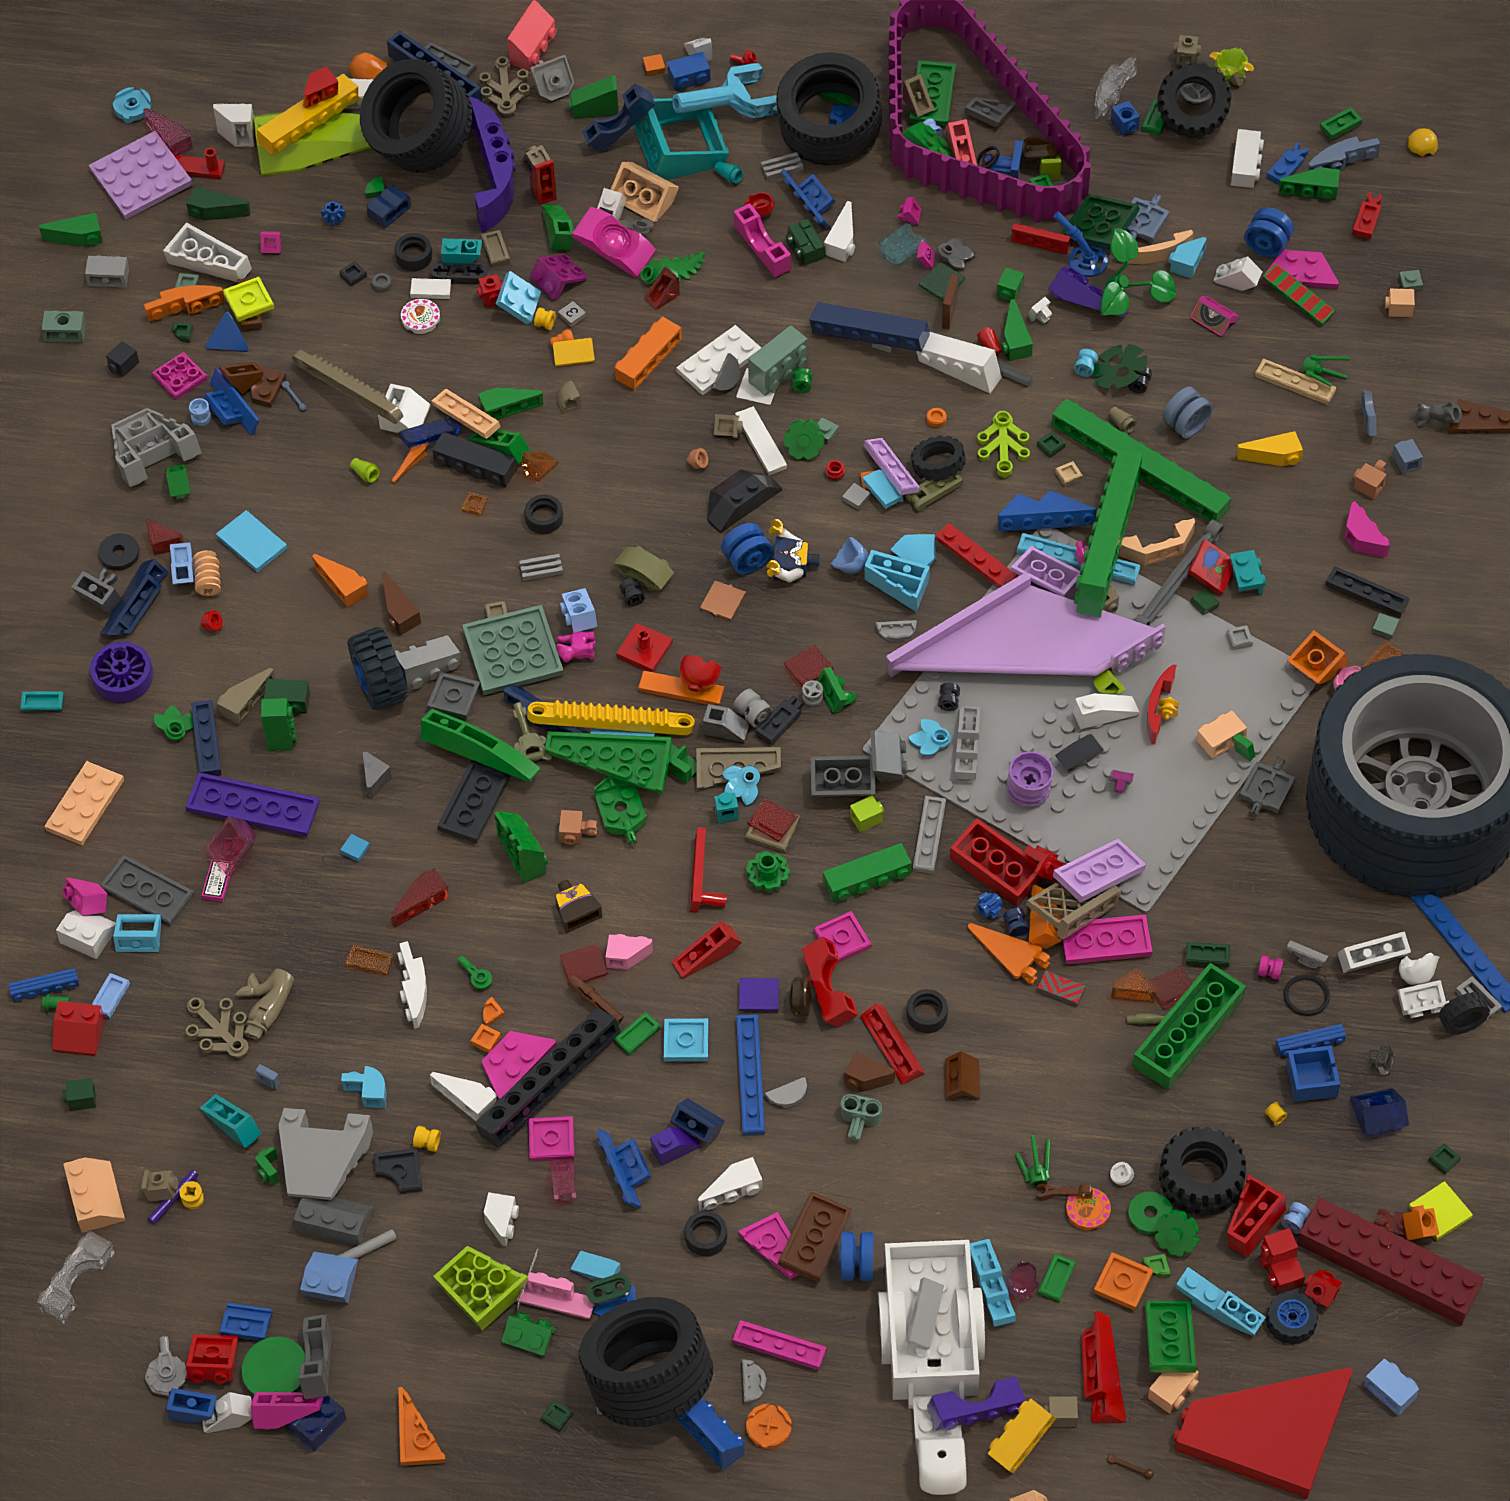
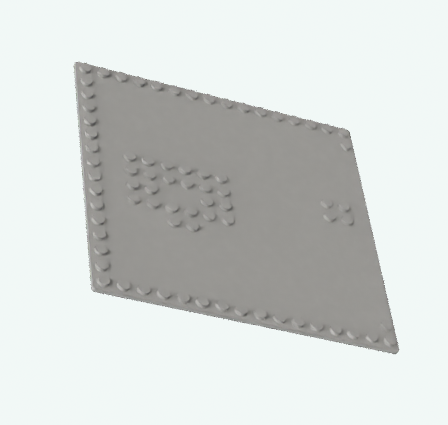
(1175, 782)

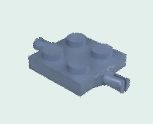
(1149, 219)

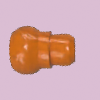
(566, 335)

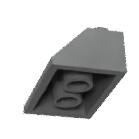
(842, 776)
(333, 1219)

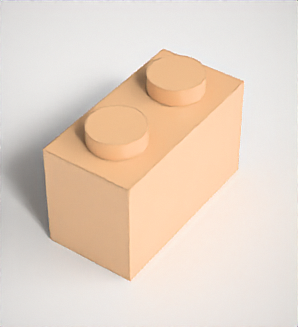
(1219, 734)
(1171, 1389)

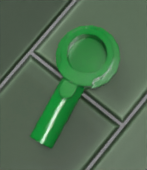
(480, 979)

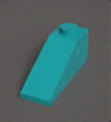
(231, 1120)

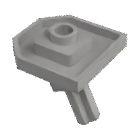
(553, 78)

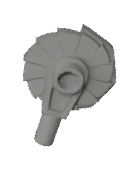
(165, 1371)

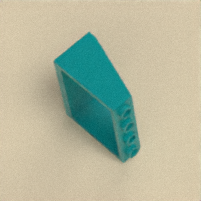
(678, 164)

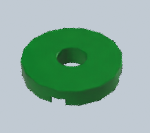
(1144, 1202)

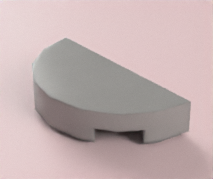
(896, 630)
(1306, 955)
(788, 1094)
(754, 1381)

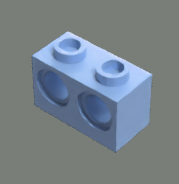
(578, 610)

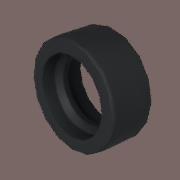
(410, 240)
(542, 501)
(932, 996)
(702, 1218)

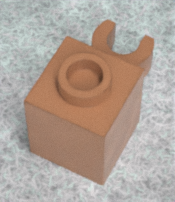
(1370, 479)
(573, 827)

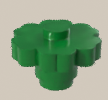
(804, 439)
(767, 871)
(1177, 1233)

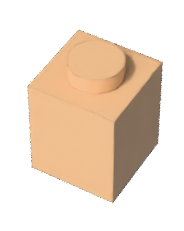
(1400, 302)

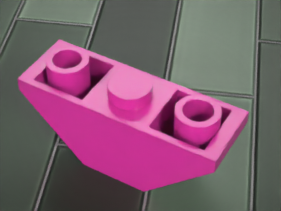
(1364, 533)

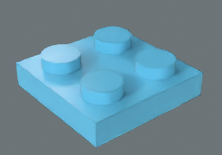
(518, 297)
(685, 1039)

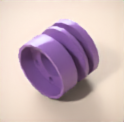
(1030, 769)

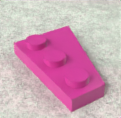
(769, 1239)

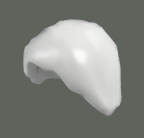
(1418, 971)

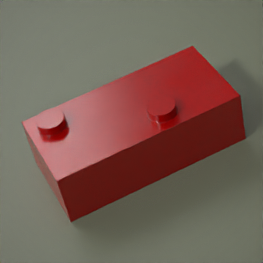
(995, 862)

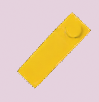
(1274, 450)

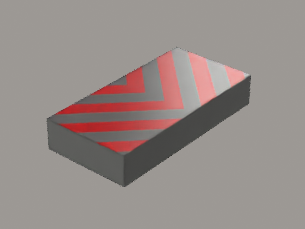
(1061, 988)

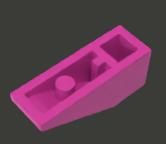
(277, 1409)

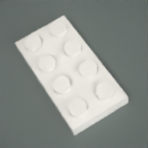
(705, 365)

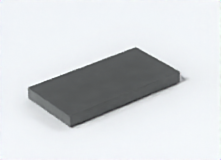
(147, 890)

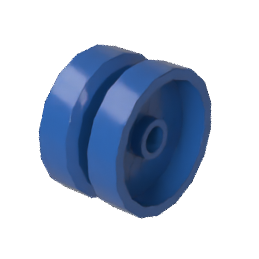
(1269, 232)
(747, 548)
(856, 1256)

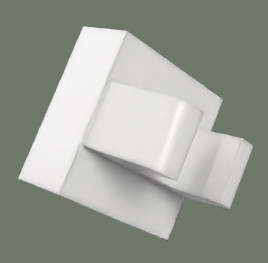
(1040, 311)

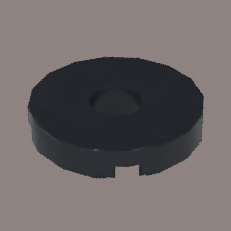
(116, 542)

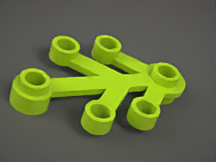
(1004, 442)

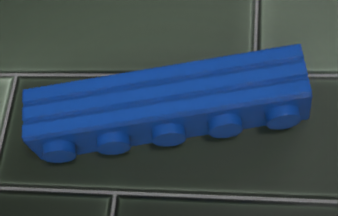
(44, 984)
(1311, 1039)

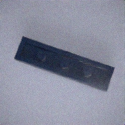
(206, 737)

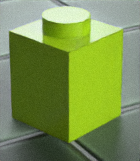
(866, 813)

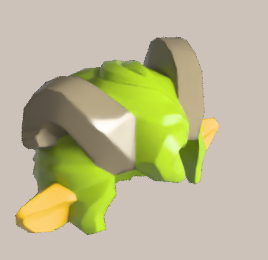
(1232, 64)

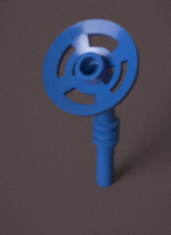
(1088, 257)

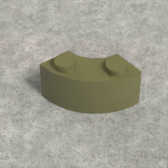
(646, 567)

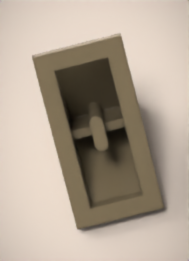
(917, 96)

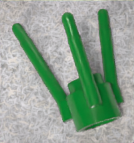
(1313, 366)
(1037, 1173)

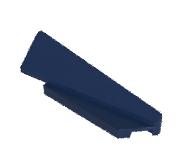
(135, 599)
(518, 694)

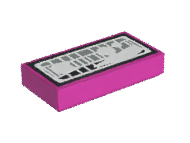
(215, 883)

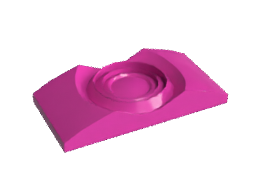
(614, 241)

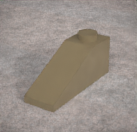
(243, 697)

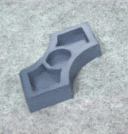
(1368, 413)

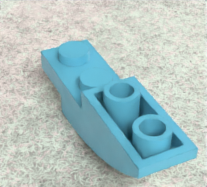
(1218, 1304)

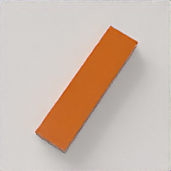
(675, 688)

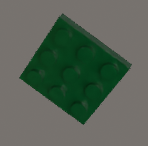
(1099, 216)

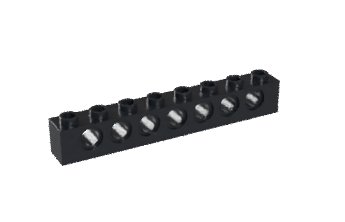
(547, 1077)

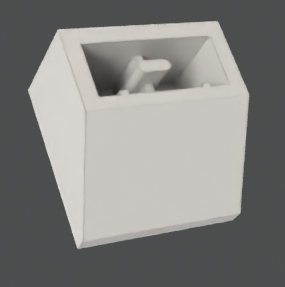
(236, 123)
(410, 403)

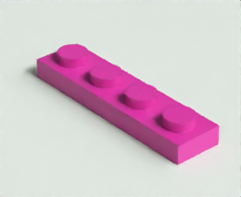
(779, 1345)

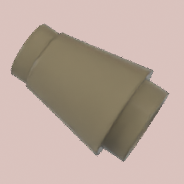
(1123, 420)

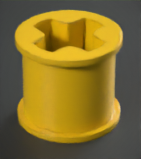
(1276, 1113)

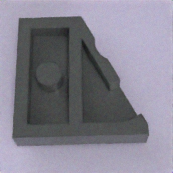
(989, 111)

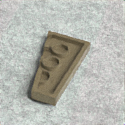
(714, 761)

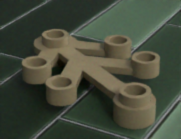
(506, 105)
(218, 1030)

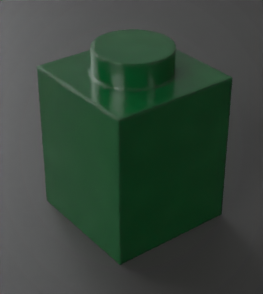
(80, 1094)

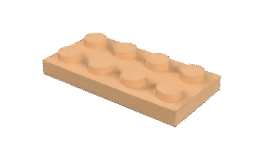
(84, 803)

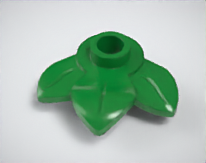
(174, 721)

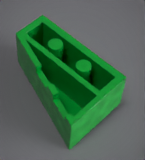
(278, 724)

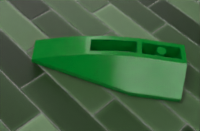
(475, 744)

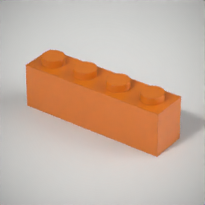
(648, 353)

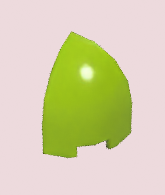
(1108, 683)

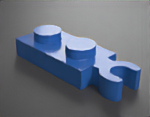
(1287, 164)

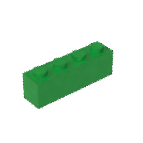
(867, 873)

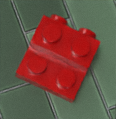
(212, 1358)

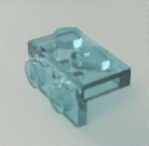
(900, 244)

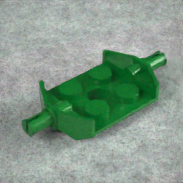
(615, 792)

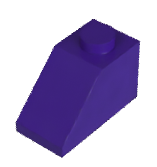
(672, 1144)

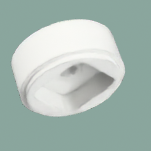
(1122, 1173)

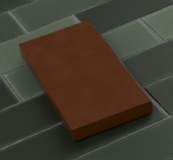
(814, 1236)

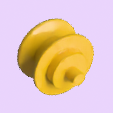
(1168, 708)

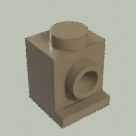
(159, 1185)

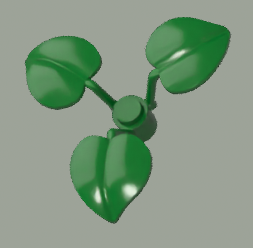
(1114, 300)

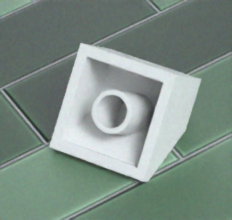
(85, 933)

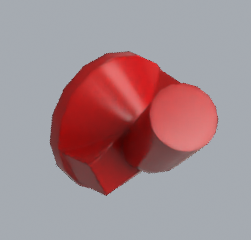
(748, 58)

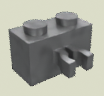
(98, 591)

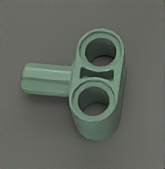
(859, 1115)

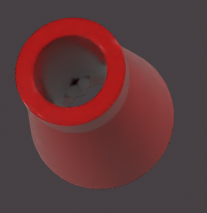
(988, 339)

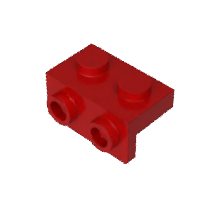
(1047, 863)

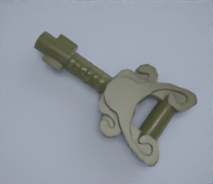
(529, 740)

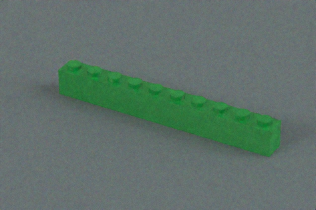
(1155, 469)

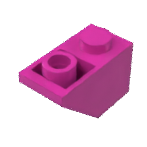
(85, 896)

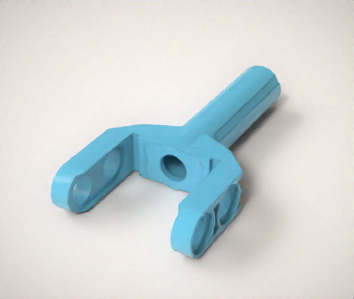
(731, 93)

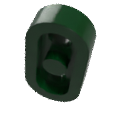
(608, 1288)

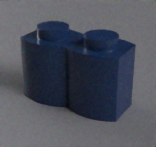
(388, 206)

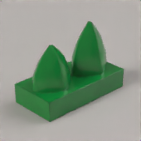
(833, 692)

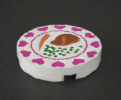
(420, 316)

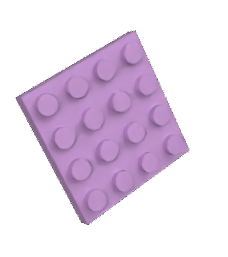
(140, 175)

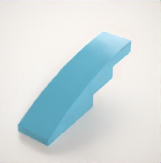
(991, 1282)

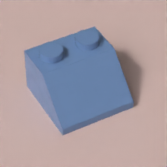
(329, 1277)

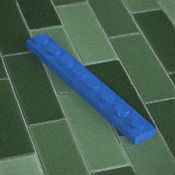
(1465, 948)

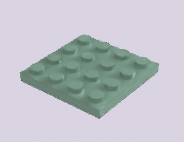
(512, 649)

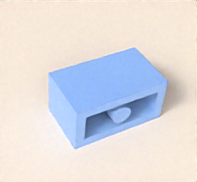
(1391, 1386)

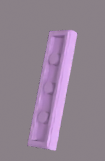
(891, 466)

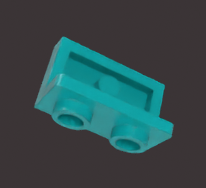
(1247, 571)

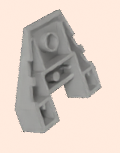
(148, 439)
(320, 1158)

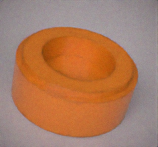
(936, 417)

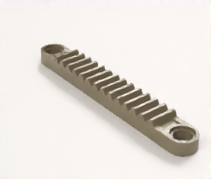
(348, 385)

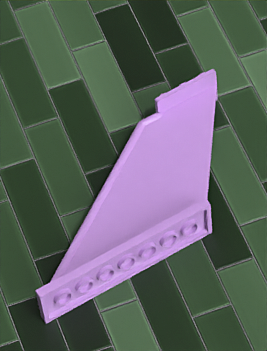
(1027, 633)

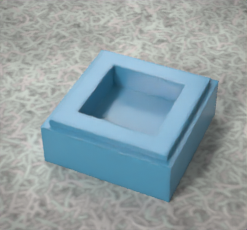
(355, 848)

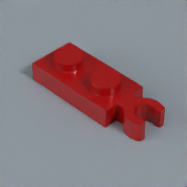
(1367, 217)

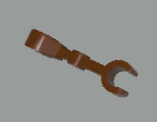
(1082, 1191)

